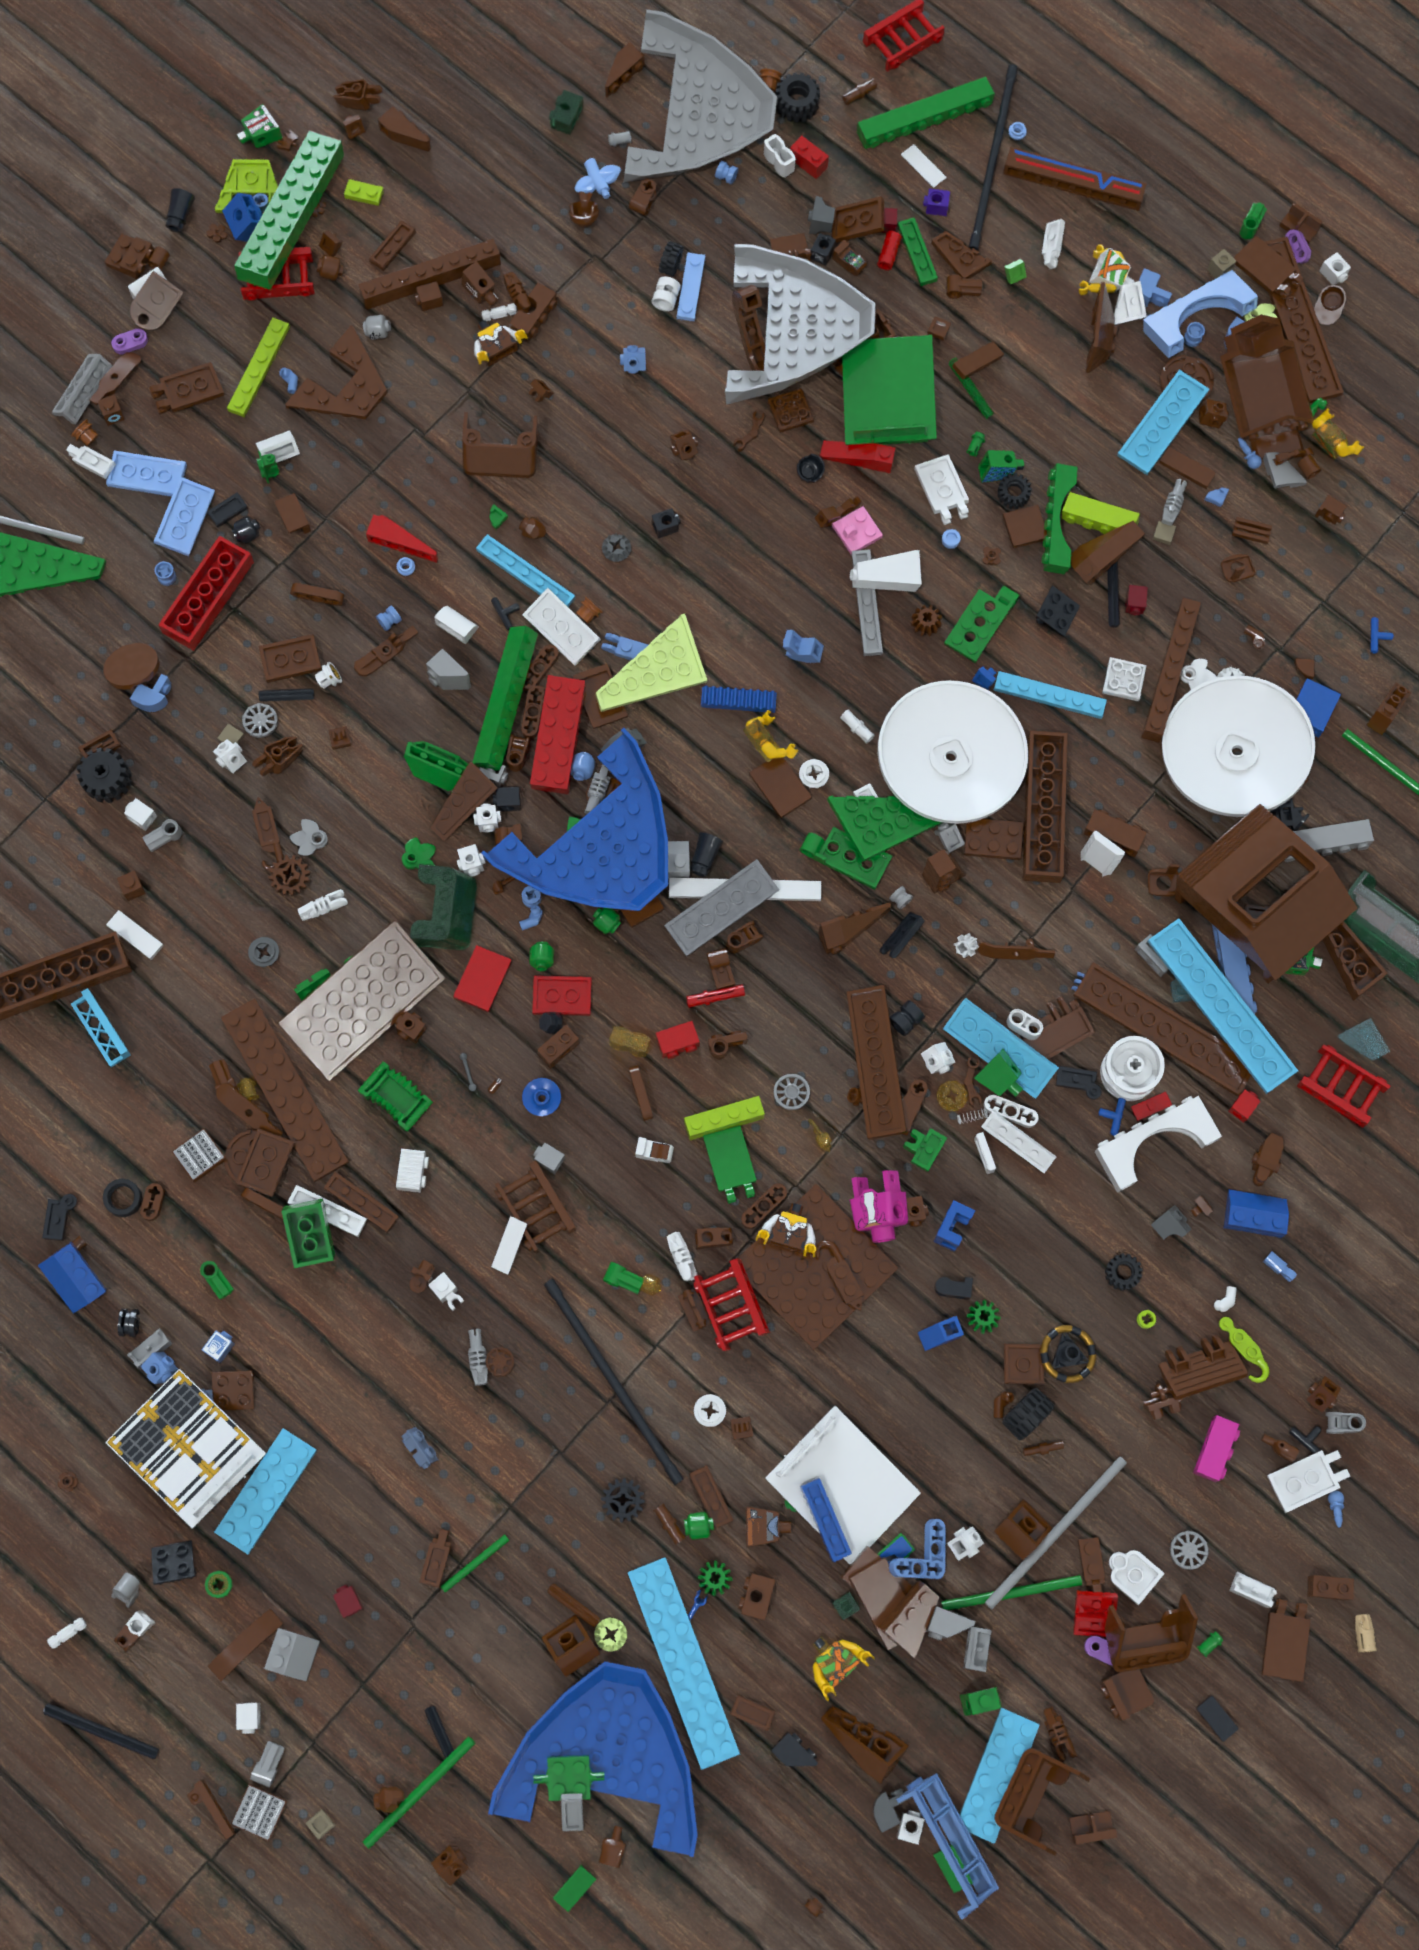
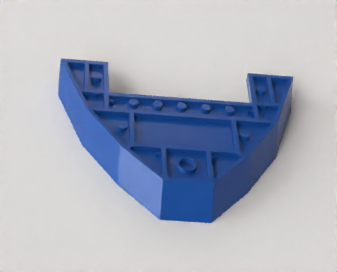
(613, 853)
(628, 1736)

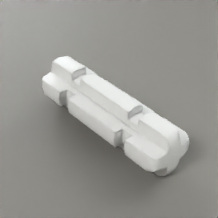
(499, 312)
(67, 1633)

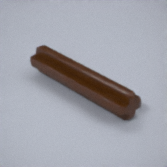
(573, 1605)

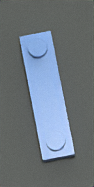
(690, 287)

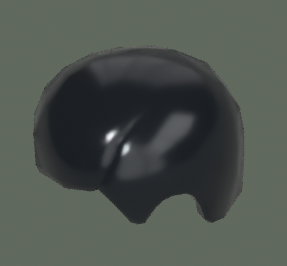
(810, 468)

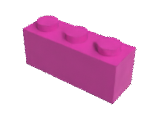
(1217, 1449)

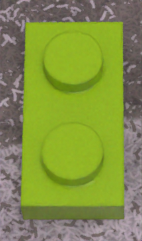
(363, 192)

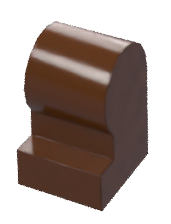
(501, 833)

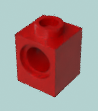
(1244, 1105)

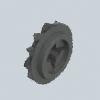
(618, 554)
(261, 944)

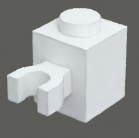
(445, 1290)

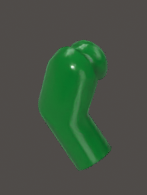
(1318, 403)

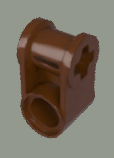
(644, 197)
(517, 749)
(746, 935)

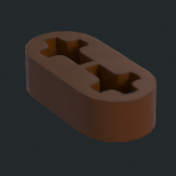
(157, 1203)

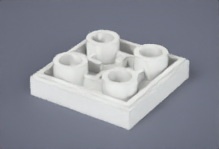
(1124, 679)

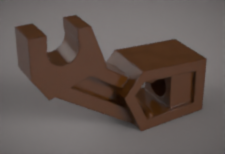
(830, 515)

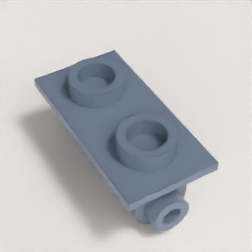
(415, 1439)

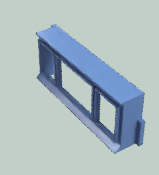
(958, 1836)

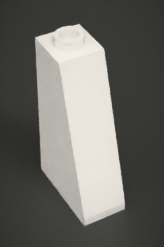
(891, 572)

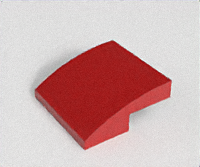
(1092, 1612)

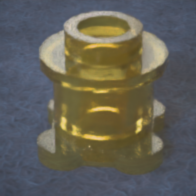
(247, 1088)

